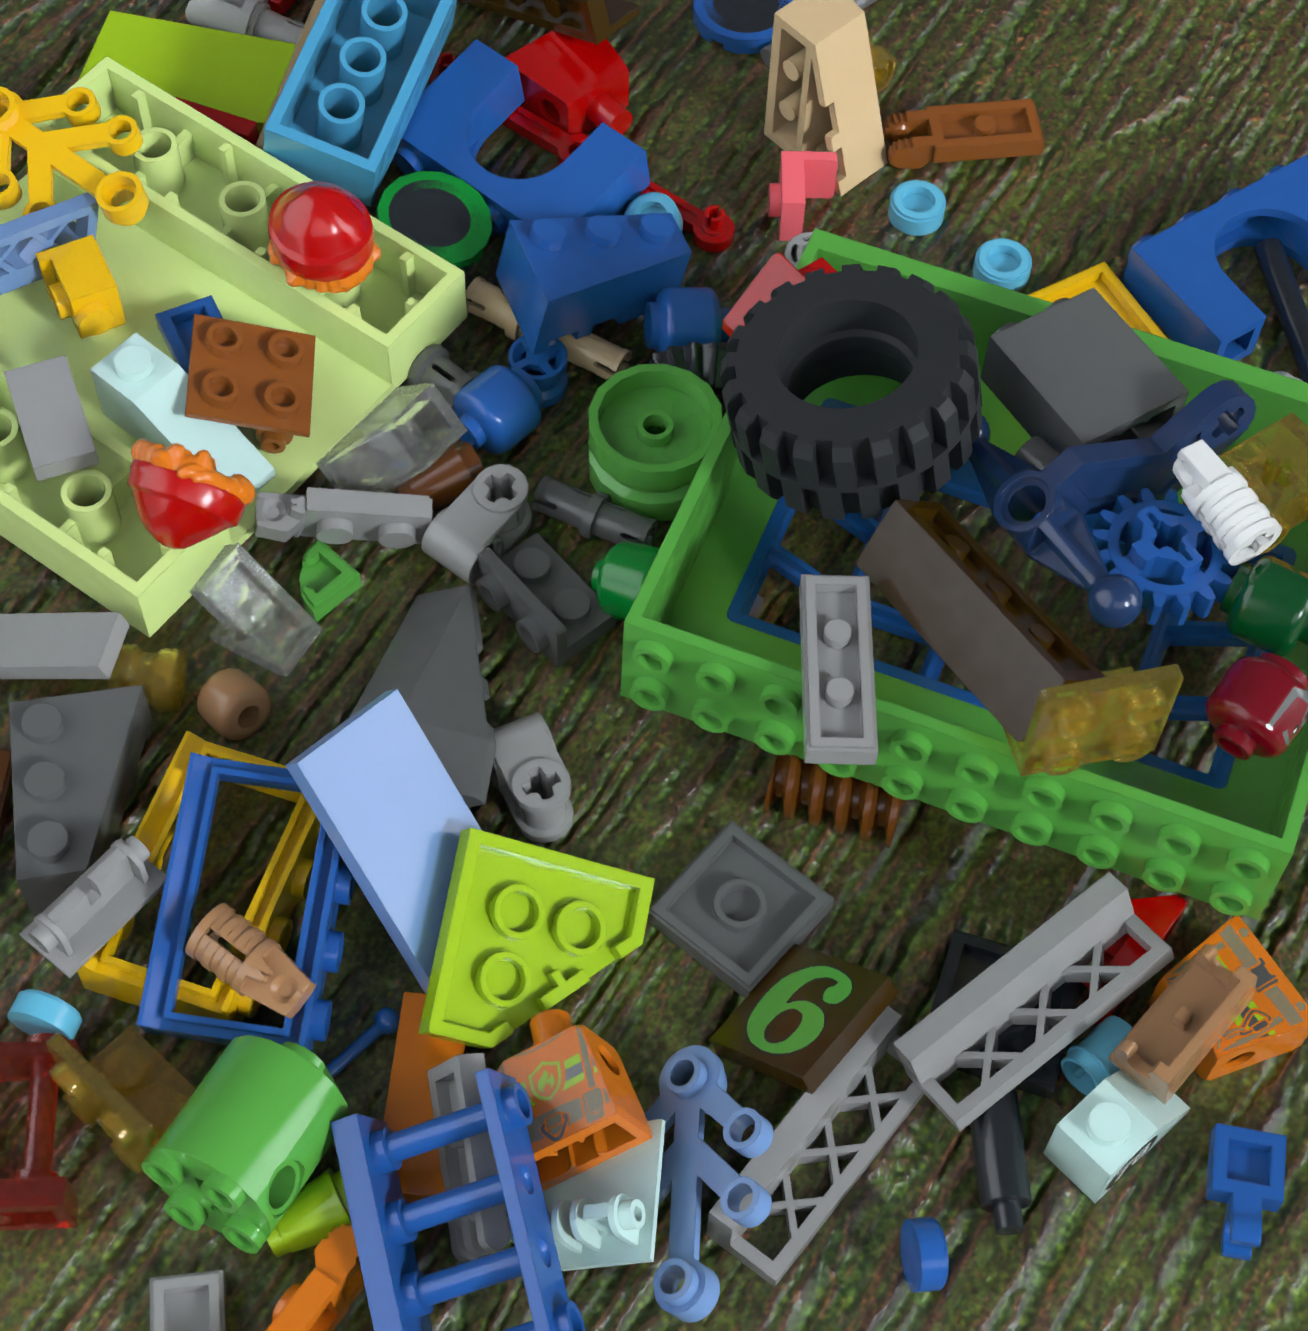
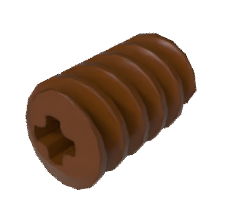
(823, 793)

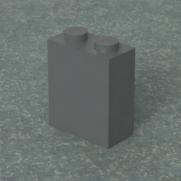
(1080, 375)

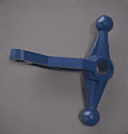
(1090, 480)

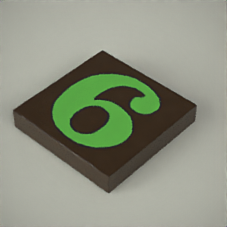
(804, 1017)

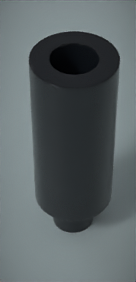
(1002, 1164)

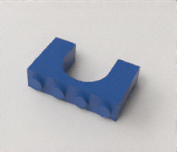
(470, 104)
(1178, 269)

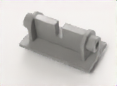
(95, 906)

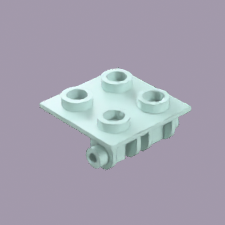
(610, 1209)

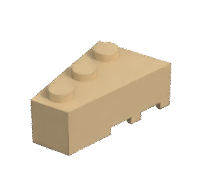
(825, 87)

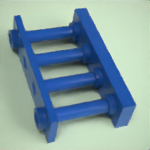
(388, 1224)

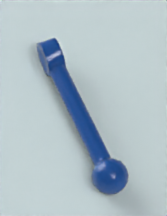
(385, 1022)

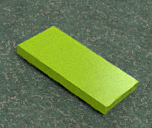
(197, 62)

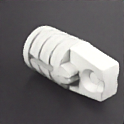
(1224, 504)

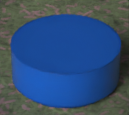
(924, 1254)

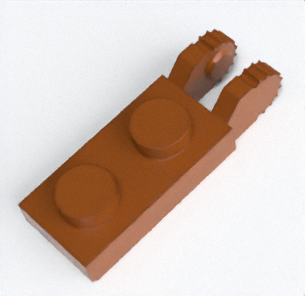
(963, 133)

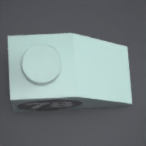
(1110, 1133)

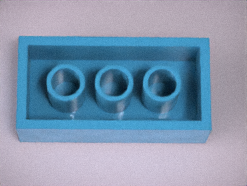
(357, 89)

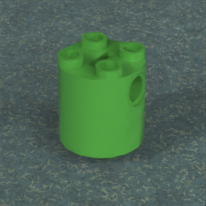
(247, 1140)

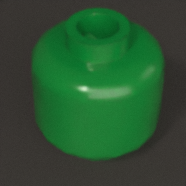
(620, 576)

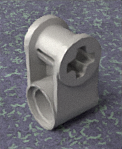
(480, 519)
(533, 779)

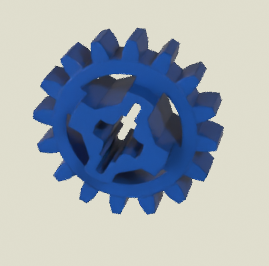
(1163, 555)

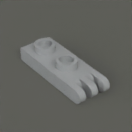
(468, 1160)

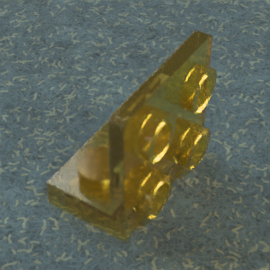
(1097, 720)
(124, 1090)

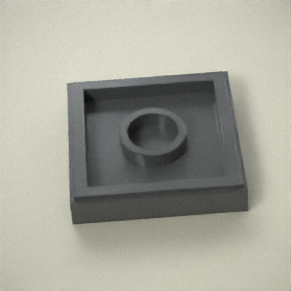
(739, 908)

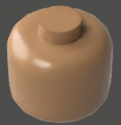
(234, 704)

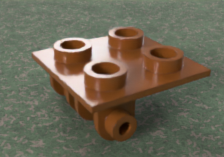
(251, 379)

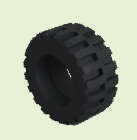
(840, 329)

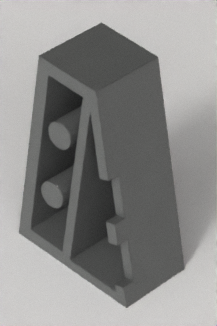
(72, 782)

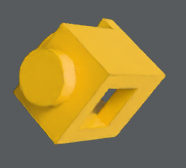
(82, 286)

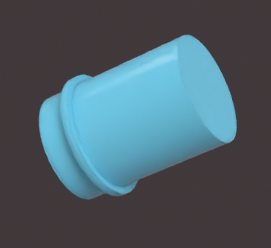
(1089, 1060)

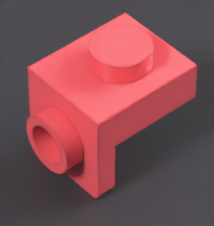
(800, 177)

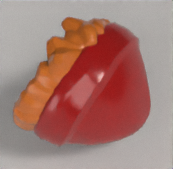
(322, 237)
(183, 494)

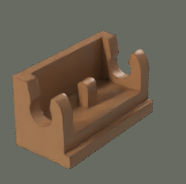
(1184, 1023)

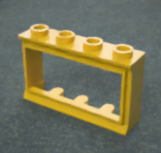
(270, 910)

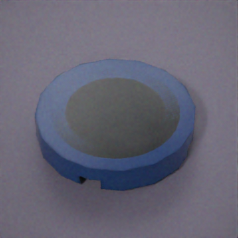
(737, 24)

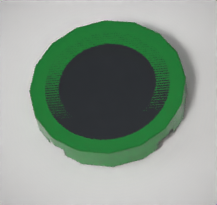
(439, 215)

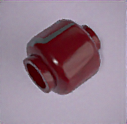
(1258, 706)

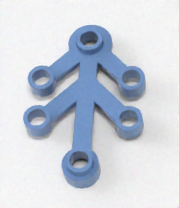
(693, 1160)

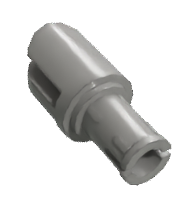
(245, 18)

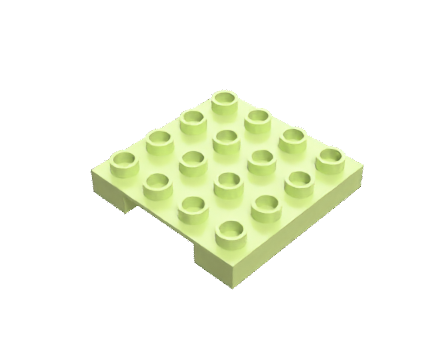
(196, 241)

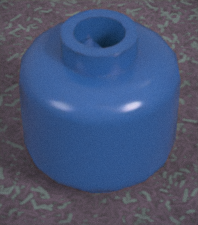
(684, 317)
(498, 408)

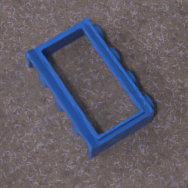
(318, 947)

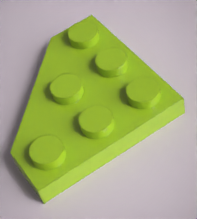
(524, 935)

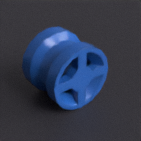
(548, 366)

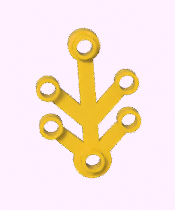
(56, 151)

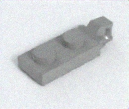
(344, 516)

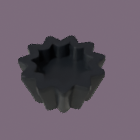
(698, 358)

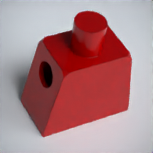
(574, 83)

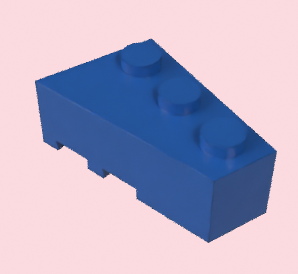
(587, 270)

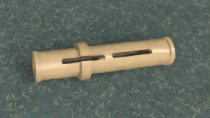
(586, 352)

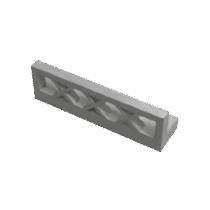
(1016, 984)
(797, 1135)

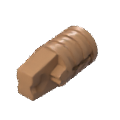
(264, 975)

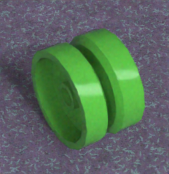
(650, 436)

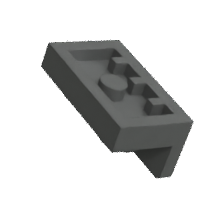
(544, 599)

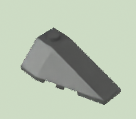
(441, 681)

